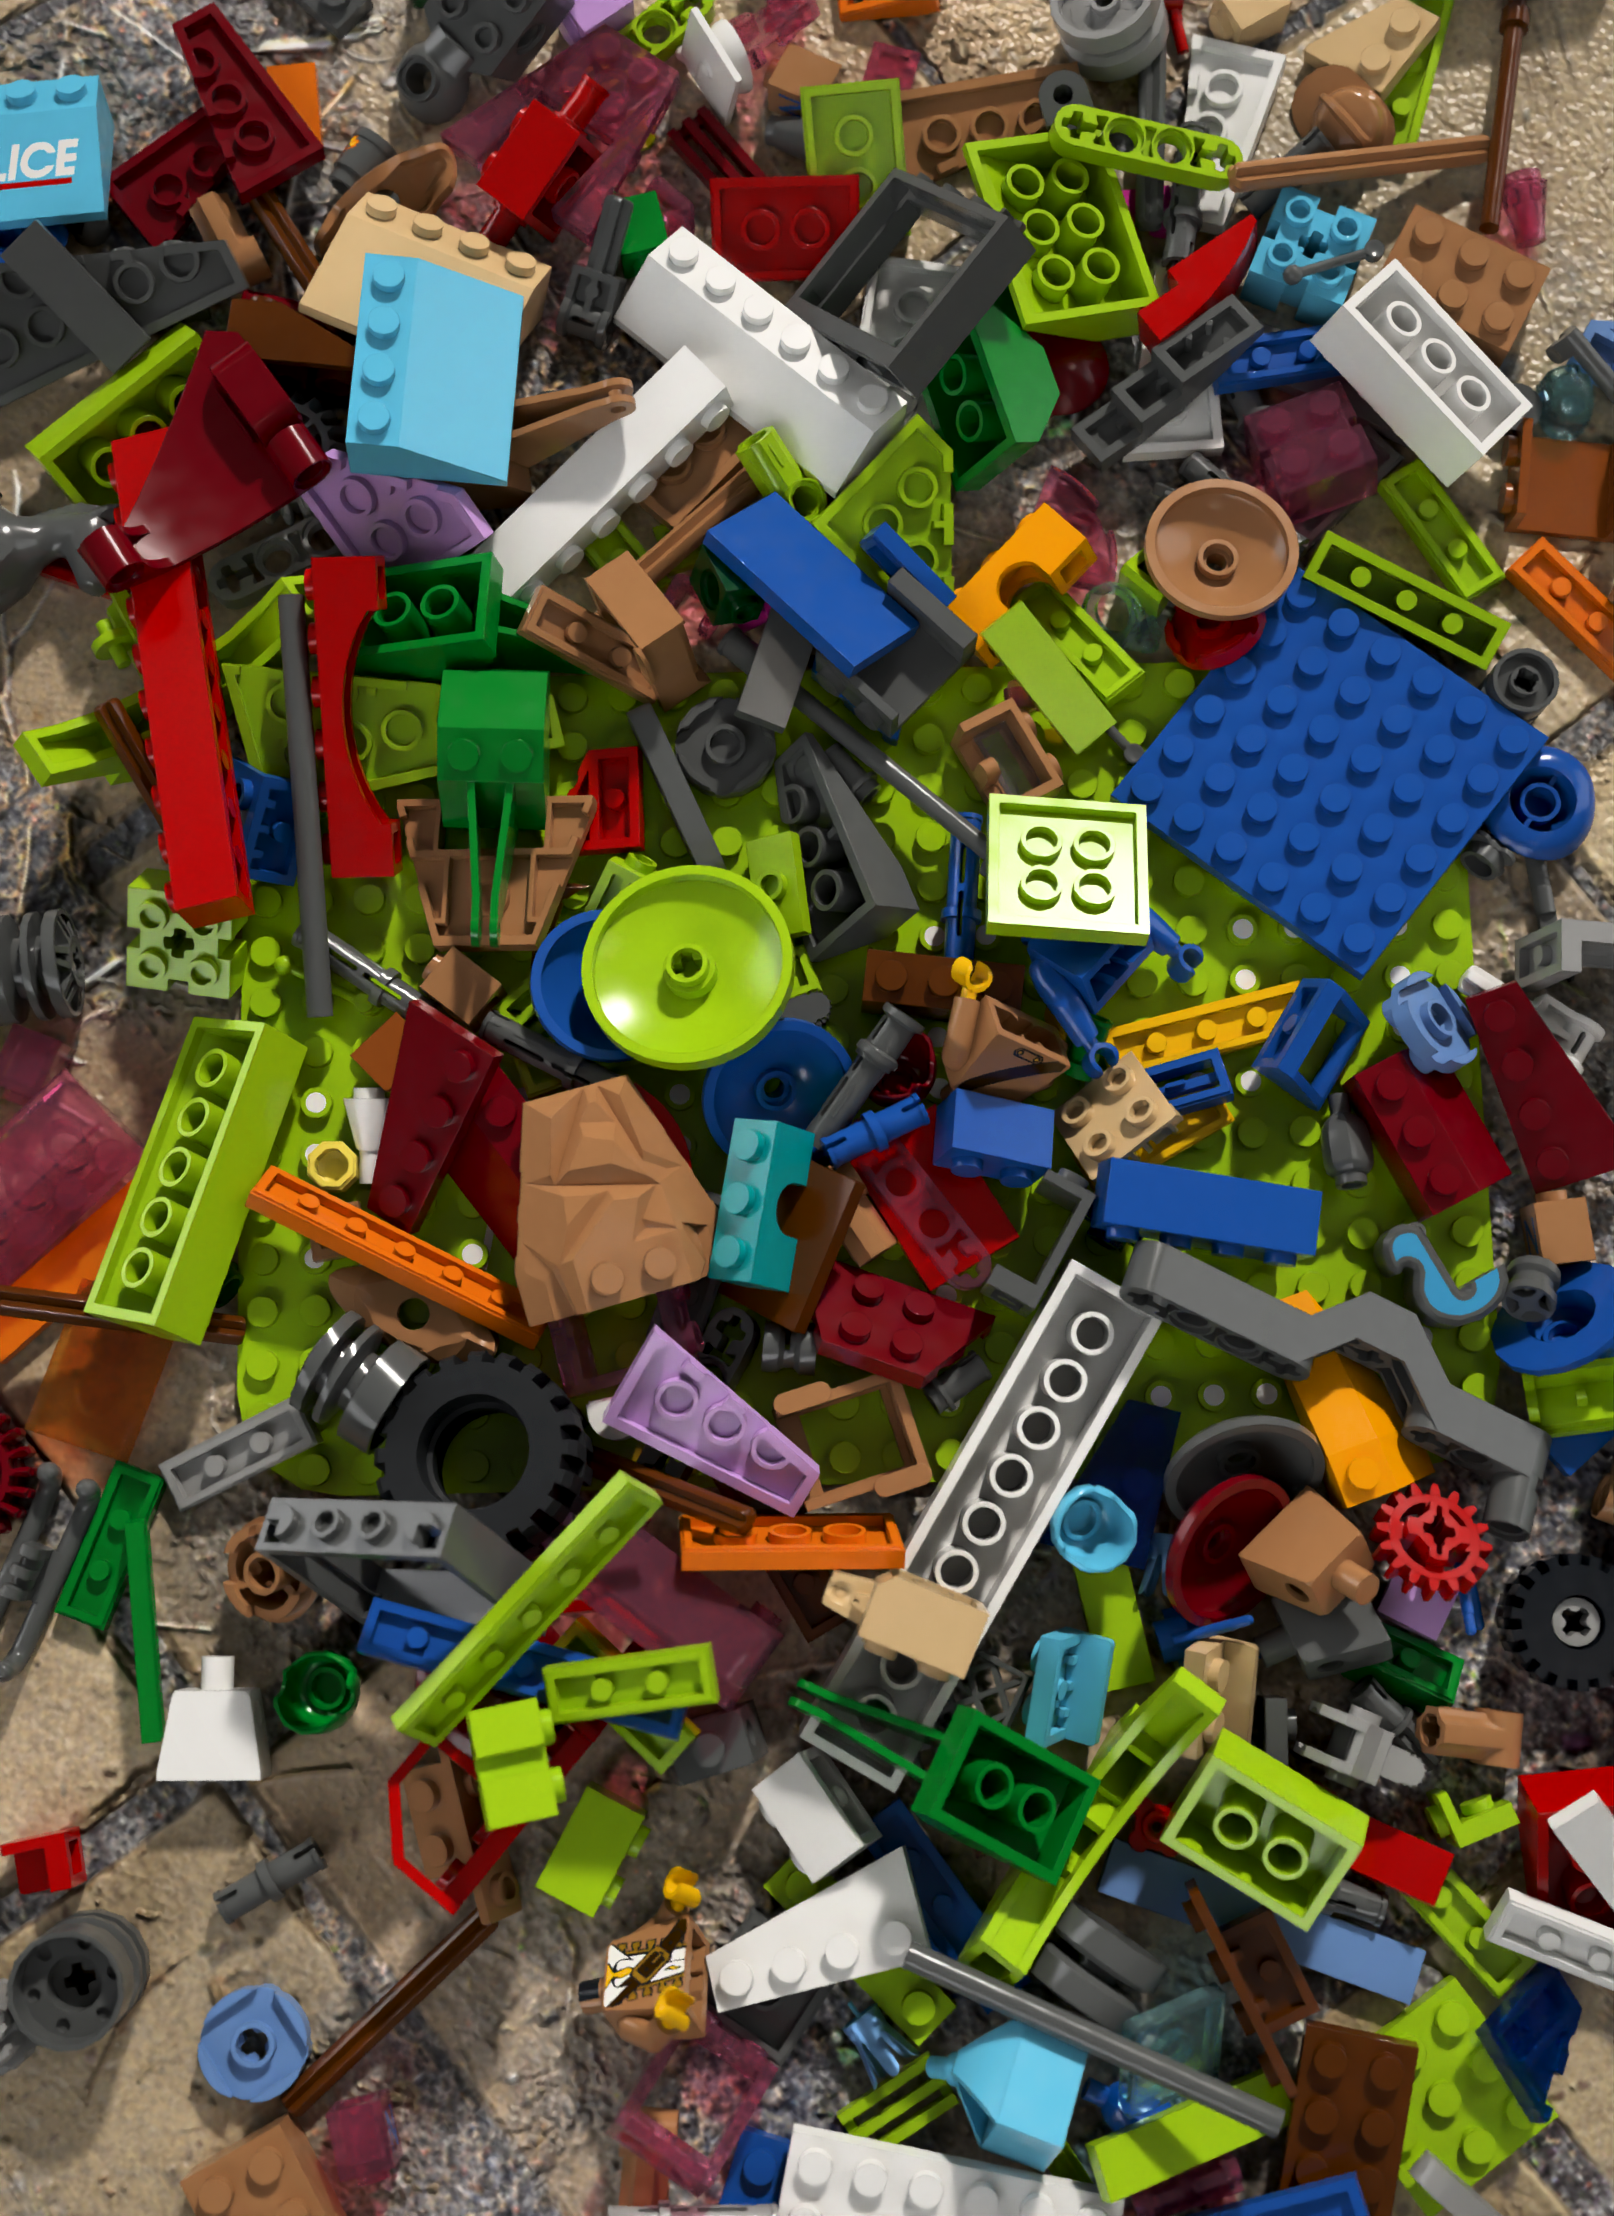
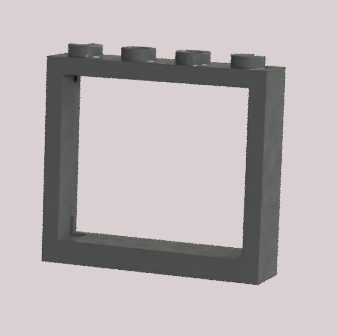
(953, 312)
(332, 1542)

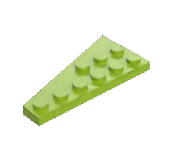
(390, 721)

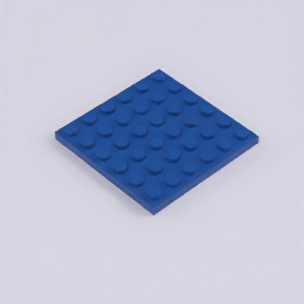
(1330, 774)

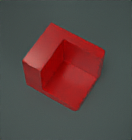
(48, 1860)

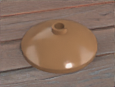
(1223, 526)

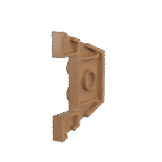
(534, 884)

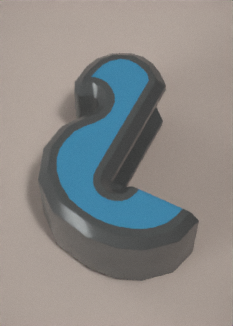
(1429, 1286)

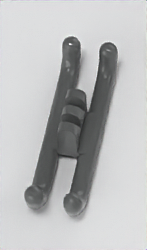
(39, 1571)

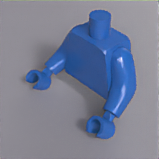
(1083, 976)

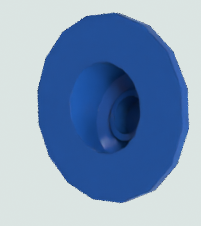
(1573, 1335)

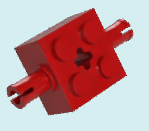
(540, 163)

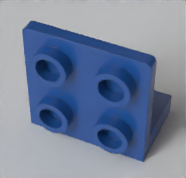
(266, 824)

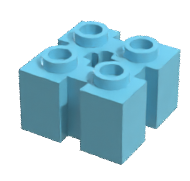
(1301, 237)

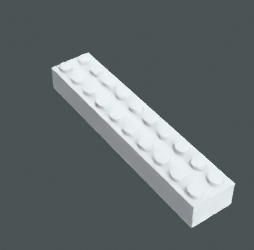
(997, 1495)

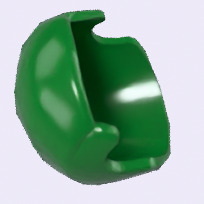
(318, 1693)

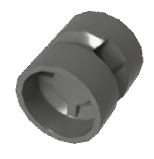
(1523, 683)

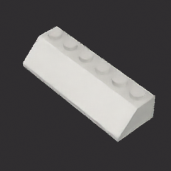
(767, 357)

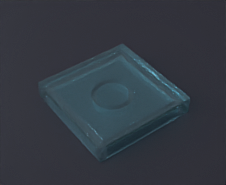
(1181, 2029)

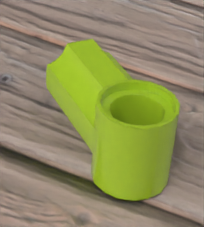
(776, 471)

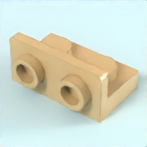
(1231, 1671)

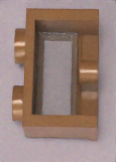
(1004, 754)

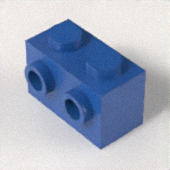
(993, 1138)

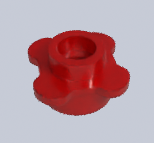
(1142, 1835)

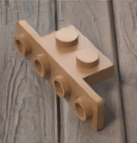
(445, 1818)

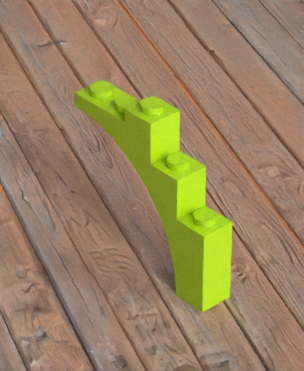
(80, 746)
(1129, 1766)

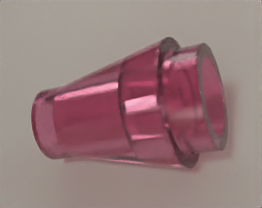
(1526, 206)

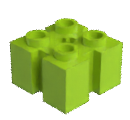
(164, 953)
(513, 1763)

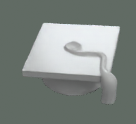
(716, 63)

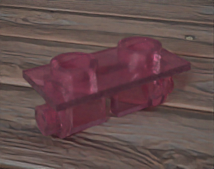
(1191, 2188)

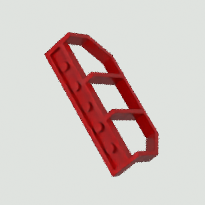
(460, 1878)

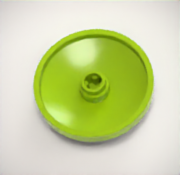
(688, 967)

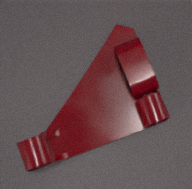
(222, 468)

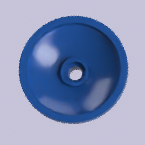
(559, 992)
(796, 1053)

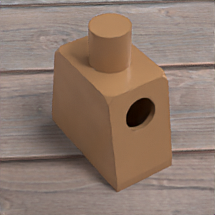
(1311, 1557)

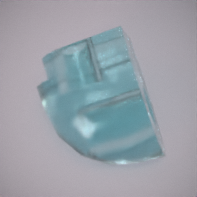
(1566, 402)

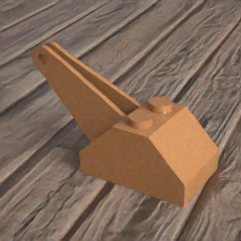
(548, 425)

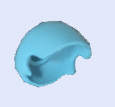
(1093, 1529)

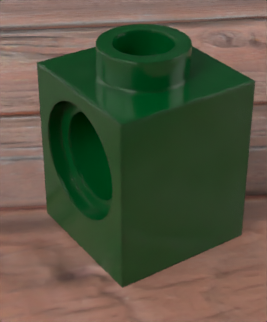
(722, 592)

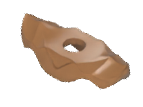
(418, 177)
(380, 1302)

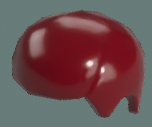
(914, 1075)

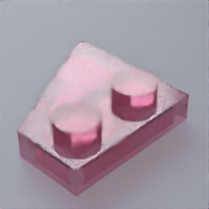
(775, 22)

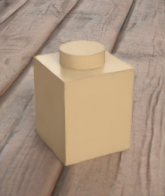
(1247, 20)

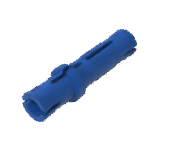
(962, 945)

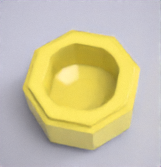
(333, 1166)

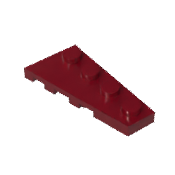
(248, 113)
(1548, 1103)
(430, 1106)

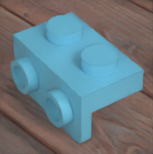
(1068, 1687)

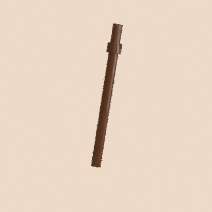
(1513, 26)

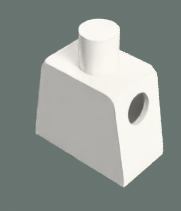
(215, 1730)

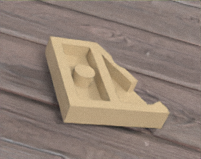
(1378, 44)

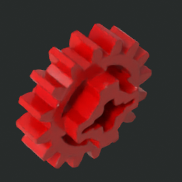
(1429, 1542)

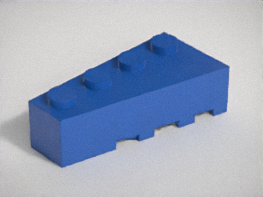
(1206, 1212)

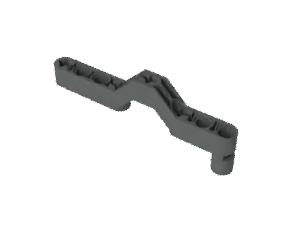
(1370, 1333)

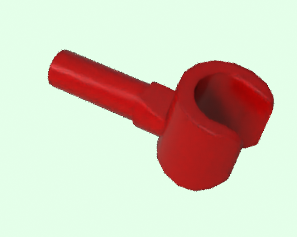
(1174, 9)

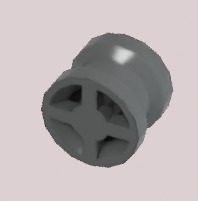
(1531, 1288)

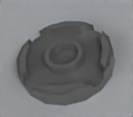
(723, 752)

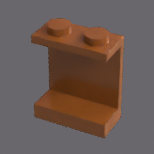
(1557, 487)

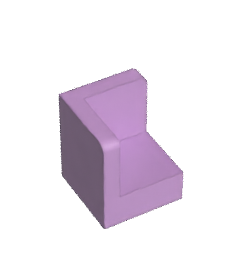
(1410, 1610)

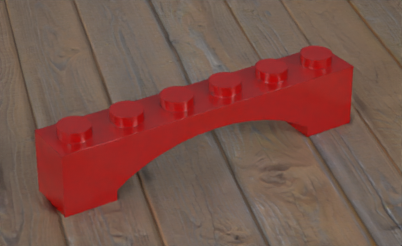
(345, 599)

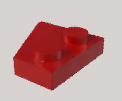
(617, 785)

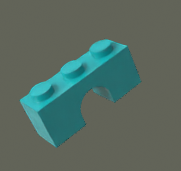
(747, 1238)

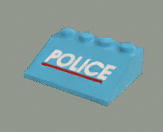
(54, 151)

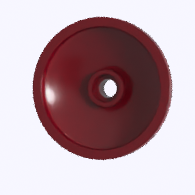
(1203, 1562)

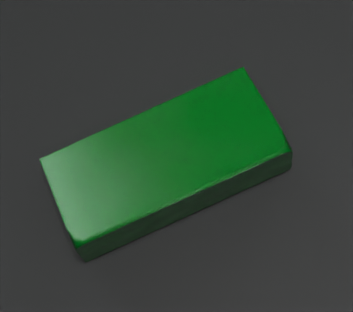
(1416, 1674)

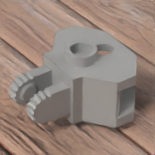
(1362, 1750)

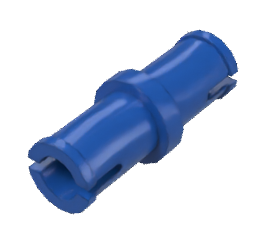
(874, 1131)

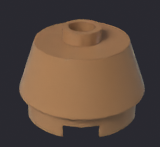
(258, 1584)

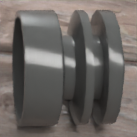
(40, 967)
(352, 1377)
(60, 2004)

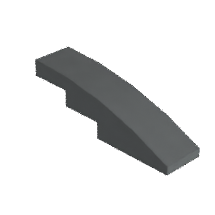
(1165, 386)

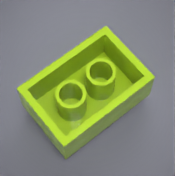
(1265, 1829)

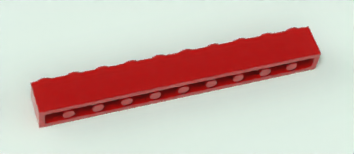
(186, 721)

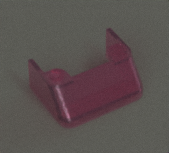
(668, 1607)

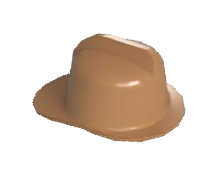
(1342, 109)

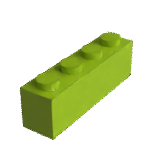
(1406, 601)

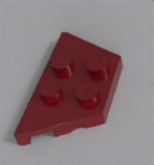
(892, 1326)

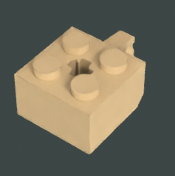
(910, 1617)

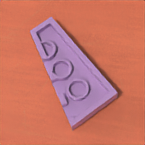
(703, 1423)

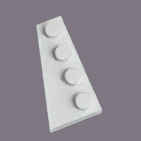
(1232, 95)

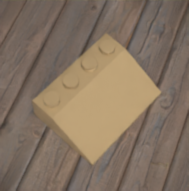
(388, 228)

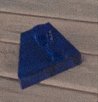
(1532, 2036)

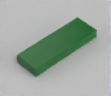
(101, 1563)

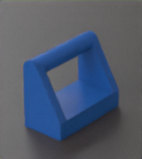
(1298, 1031)

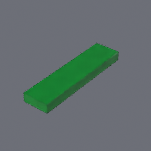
(145, 1630)

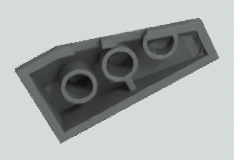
(849, 871)

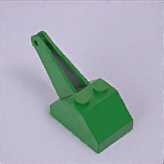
(992, 397)
(450, 618)
(493, 768)
(982, 1784)

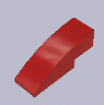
(1200, 282)

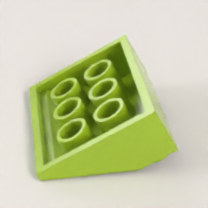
(1087, 257)

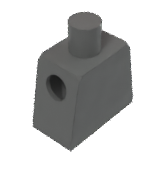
(1327, 1643)
(721, 1744)

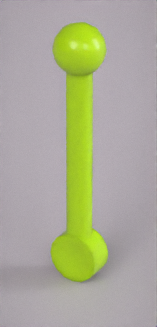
(285, 965)

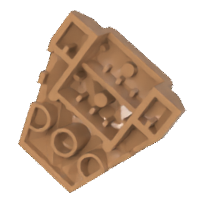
(604, 1204)

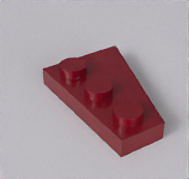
(167, 178)

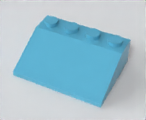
(433, 374)

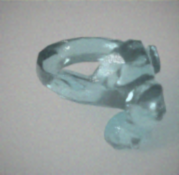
(1140, 633)

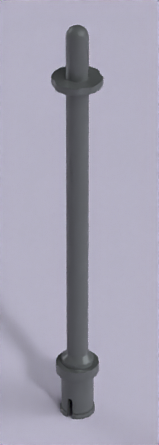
(741, 650)

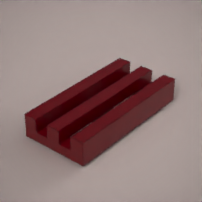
(692, 129)

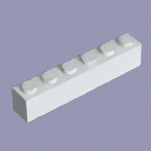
(608, 475)

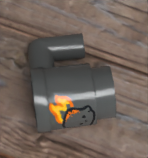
(360, 156)

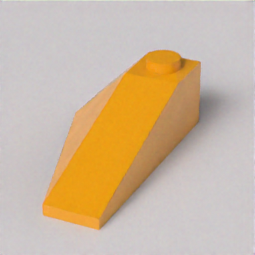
(1354, 1425)

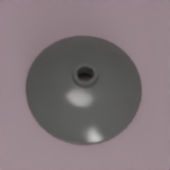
(1243, 1446)

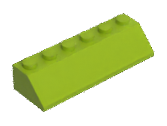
(195, 1179)

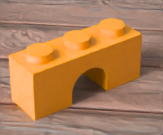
(1039, 551)

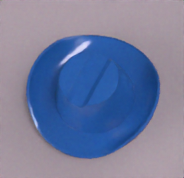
(1546, 808)

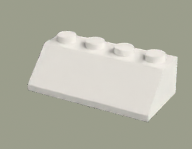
(1421, 372)

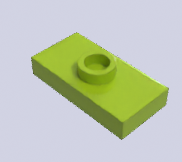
(778, 870)

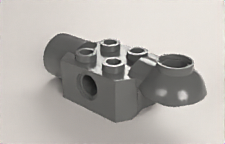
(470, 38)

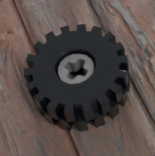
(1535, 1621)

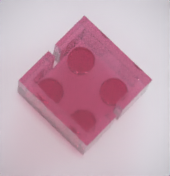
(1315, 453)

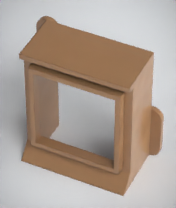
(638, 607)
(818, 1395)

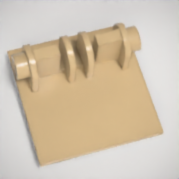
(1116, 1116)

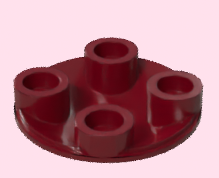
(1078, 369)

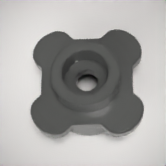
(1486, 856)

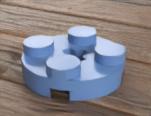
(1431, 1023)
(288, 2045)

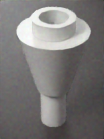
(366, 1119)

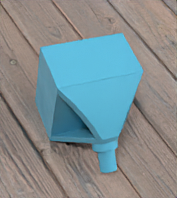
(1015, 2090)

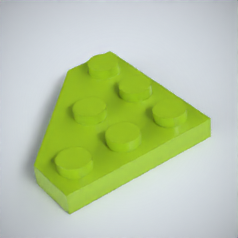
(907, 489)

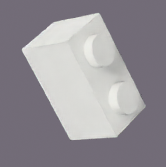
(815, 1813)

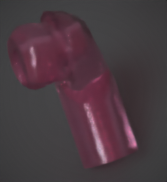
(676, 208)

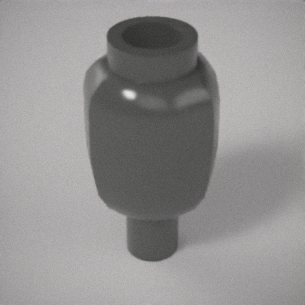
(1346, 1145)

